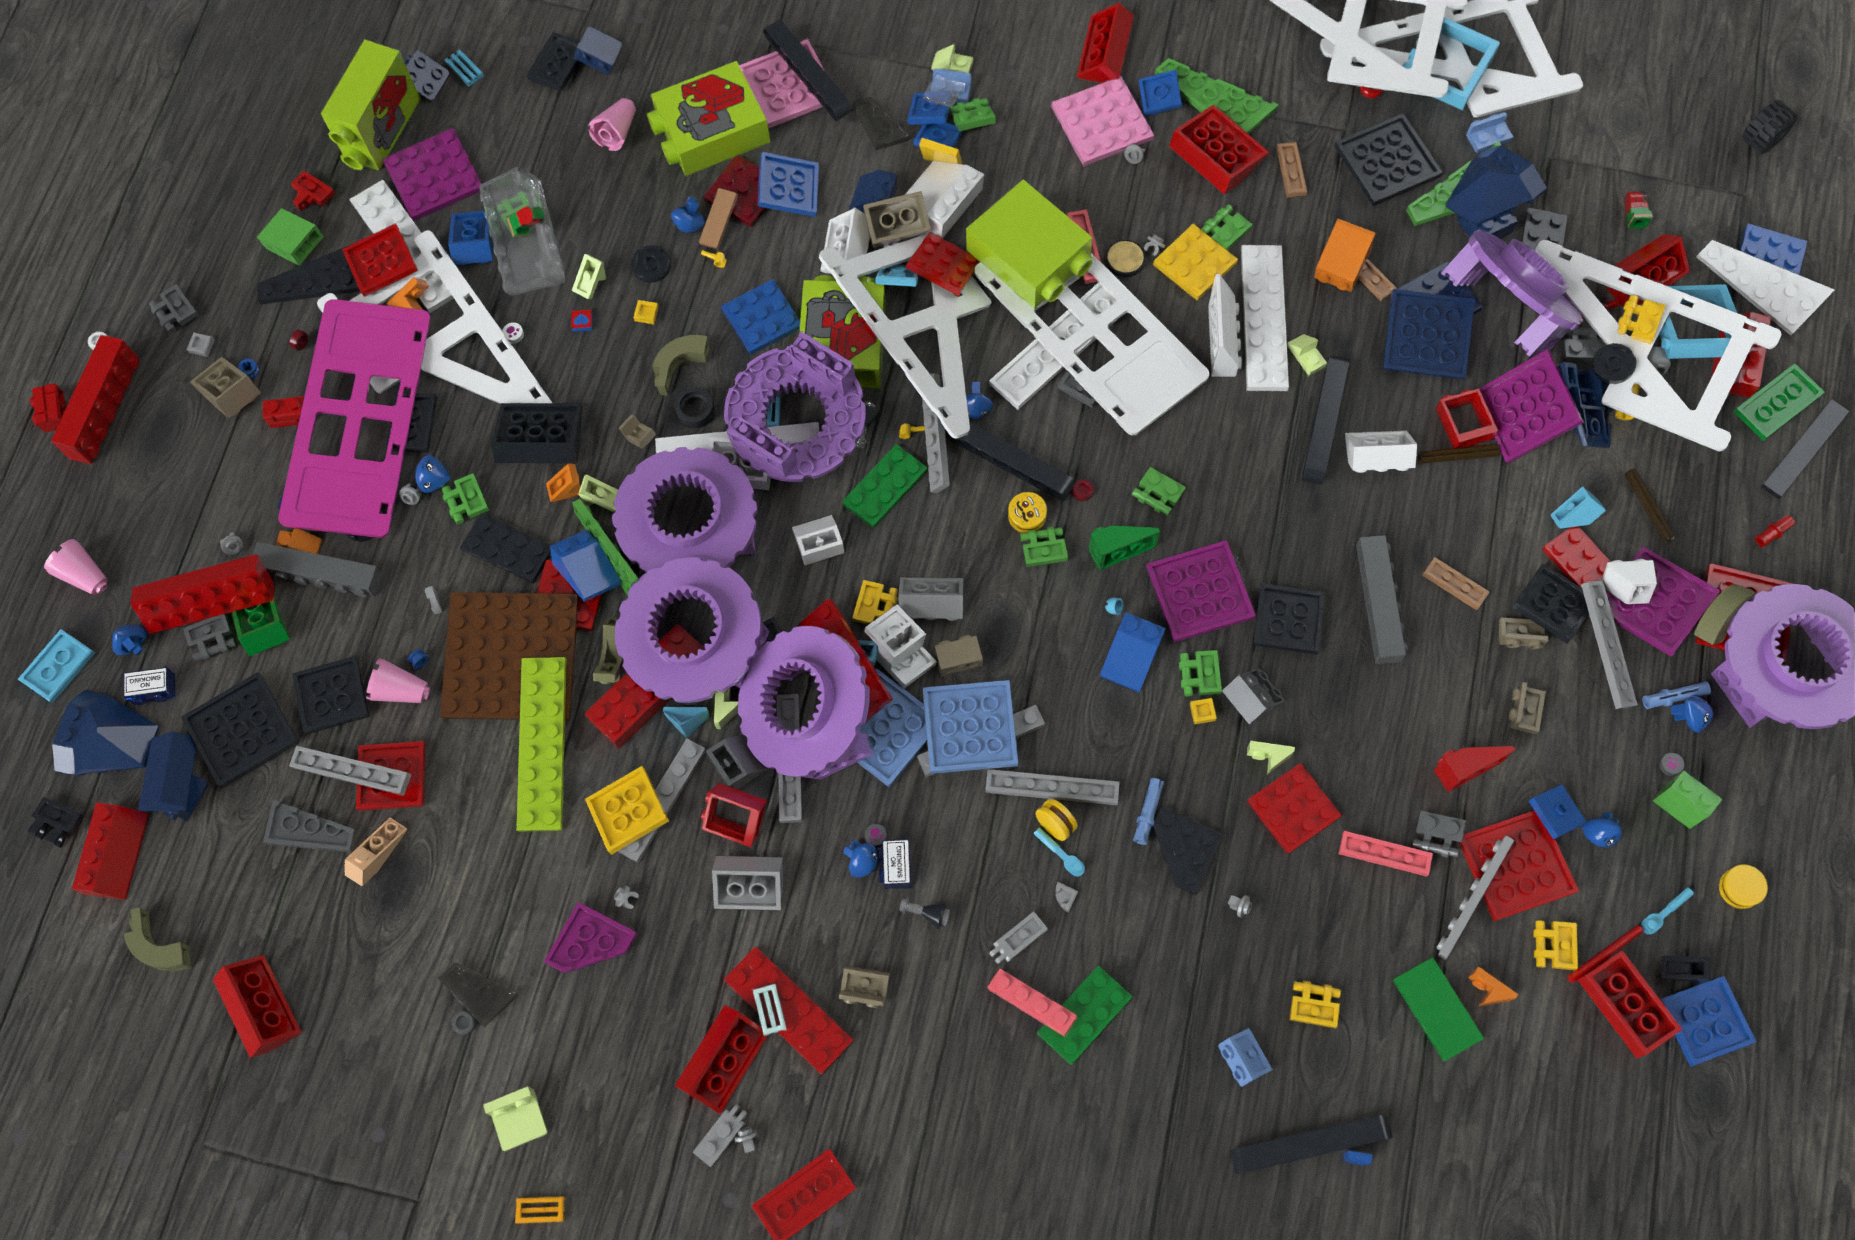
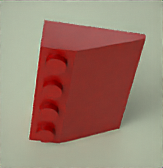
(1218, 148)

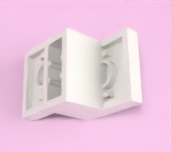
(900, 646)

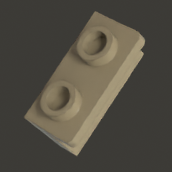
(1521, 632)
(1527, 709)
(864, 986)

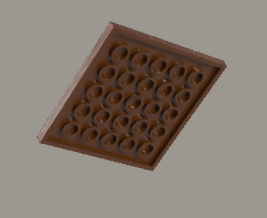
(487, 645)

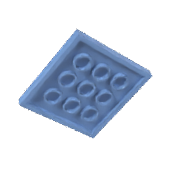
(970, 727)
(894, 733)

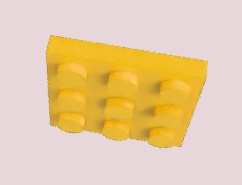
(1194, 261)
(626, 810)

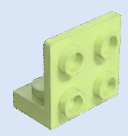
(517, 1118)

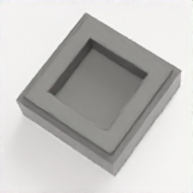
(200, 344)

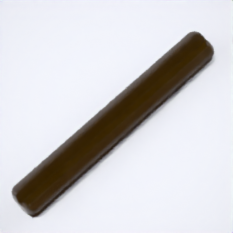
(1458, 453)
(1650, 506)

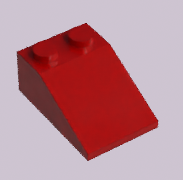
(1468, 763)

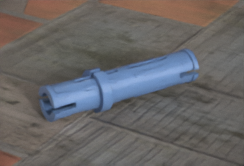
(1654, 700)
(1146, 818)

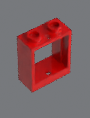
(1481, 410)
(726, 828)

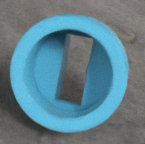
(1114, 606)

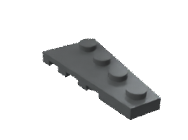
(305, 830)

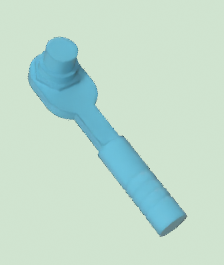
(1071, 862)
(1655, 921)

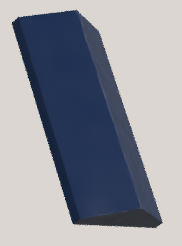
(168, 773)

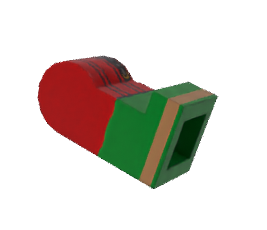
(1637, 209)
(523, 220)

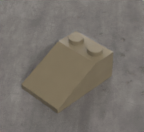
(896, 219)
(226, 387)

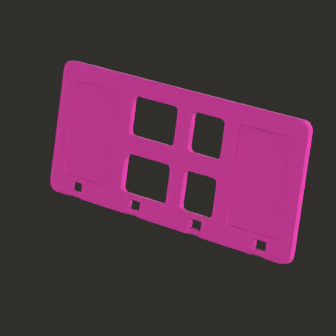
(343, 491)

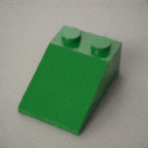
(1119, 543)
(260, 627)

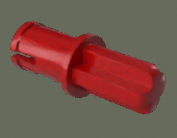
(1774, 531)

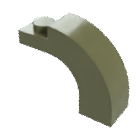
(677, 352)
(1719, 614)
(611, 664)
(141, 945)

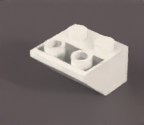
(818, 540)
(1630, 580)

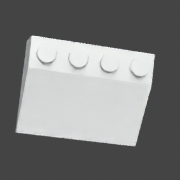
(947, 193)
(1223, 330)

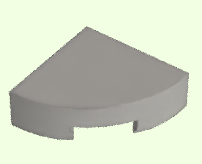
(434, 599)
(1065, 896)

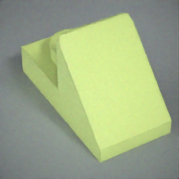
(950, 61)
(588, 276)
(1306, 353)
(596, 492)
(724, 710)
(1276, 753)

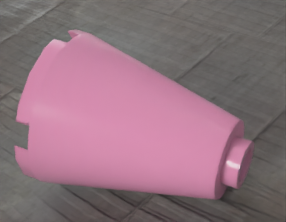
(613, 124)
(76, 568)
(396, 685)

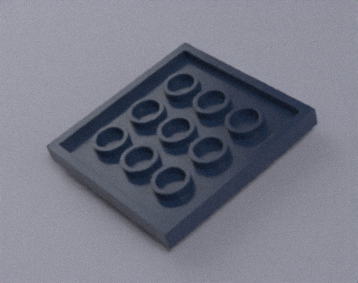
(1428, 334)

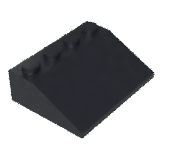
(537, 433)

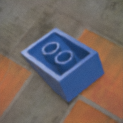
(470, 238)
(584, 565)
(1132, 652)

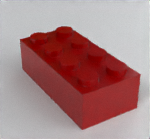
(1629, 1004)

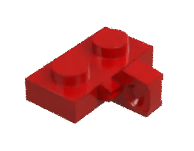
(310, 191)

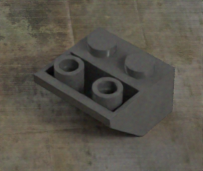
(1253, 695)
(735, 761)

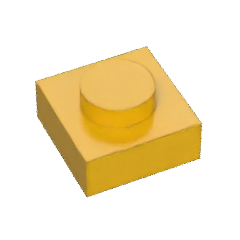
(646, 312)
(1203, 711)

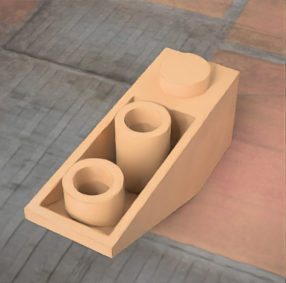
(373, 852)

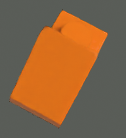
(408, 294)
(564, 484)
(299, 540)
(1496, 990)

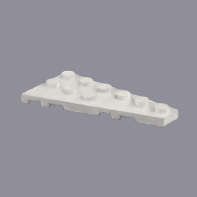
(1773, 290)

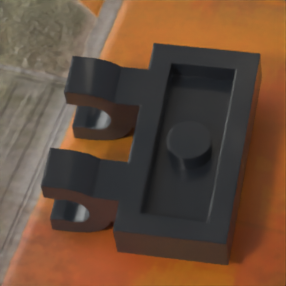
(56, 815)

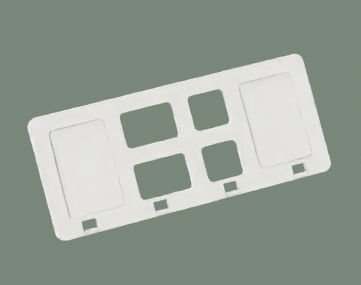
(1141, 377)

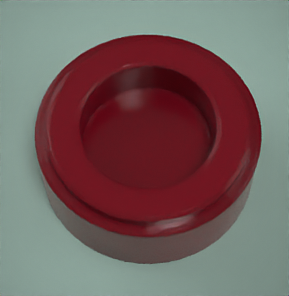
(298, 339)
(1083, 490)

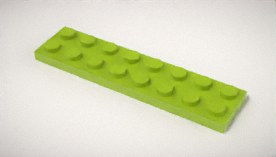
(541, 744)

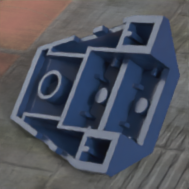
(1493, 184)
(1587, 394)
(101, 736)

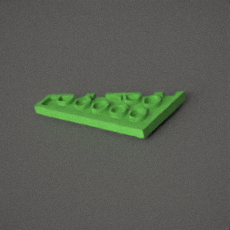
(1203, 92)
(1432, 205)
(611, 550)

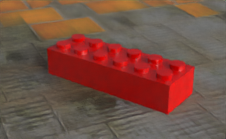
(95, 399)
(202, 594)
(627, 704)

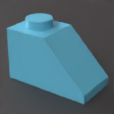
(1578, 510)

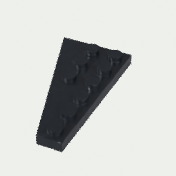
(311, 280)

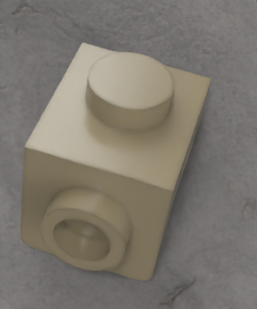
(636, 432)

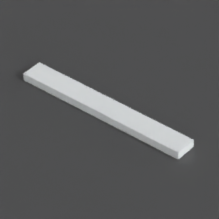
(790, 433)

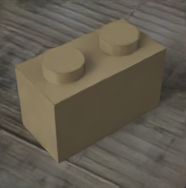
(958, 655)

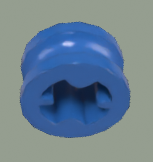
(247, 363)
(418, 659)

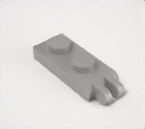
(1019, 938)
(720, 1136)

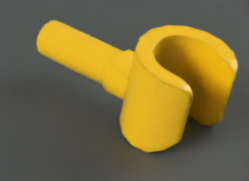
(719, 258)
(906, 429)

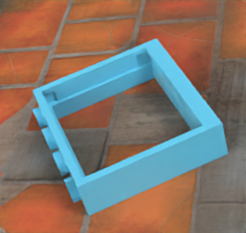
(1475, 40)
(1697, 348)

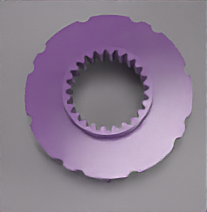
(1528, 278)
(803, 367)
(726, 535)
(724, 660)
(1758, 680)
(834, 735)

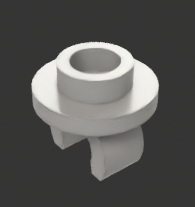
(1134, 153)
(1156, 242)
(410, 495)
(231, 544)
(622, 895)
(1242, 905)
(746, 1135)

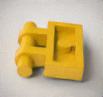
(1647, 322)
(869, 600)
(1563, 945)
(1315, 1011)

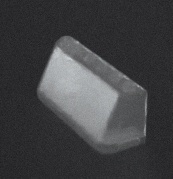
(523, 262)

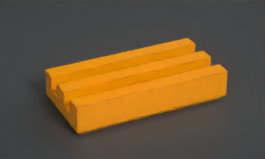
(560, 1209)

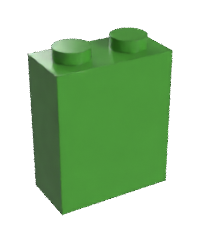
(290, 236)
(1687, 799)

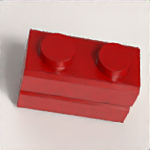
(48, 406)
(282, 411)

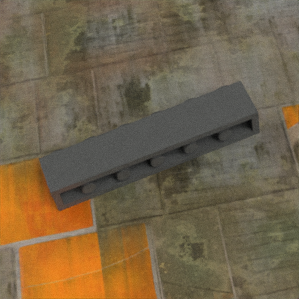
(319, 570)
(1381, 599)

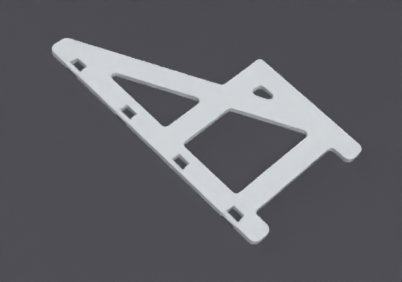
(1380, 70)
(1512, 88)
(474, 320)
(891, 333)
(1661, 405)

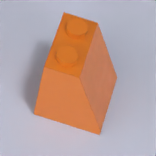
(1344, 255)

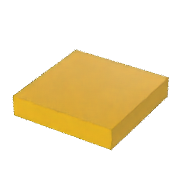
(938, 152)

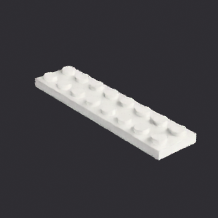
(382, 209)
(1264, 318)
(1035, 364)

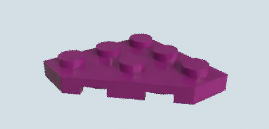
(588, 940)

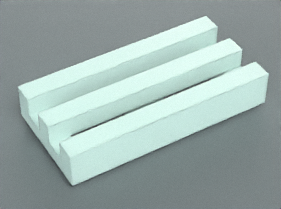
(764, 990)

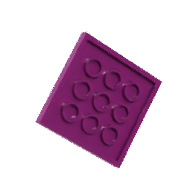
(432, 174)
(1530, 406)
(1200, 591)
(1673, 609)

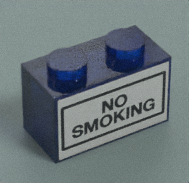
(149, 686)
(896, 864)

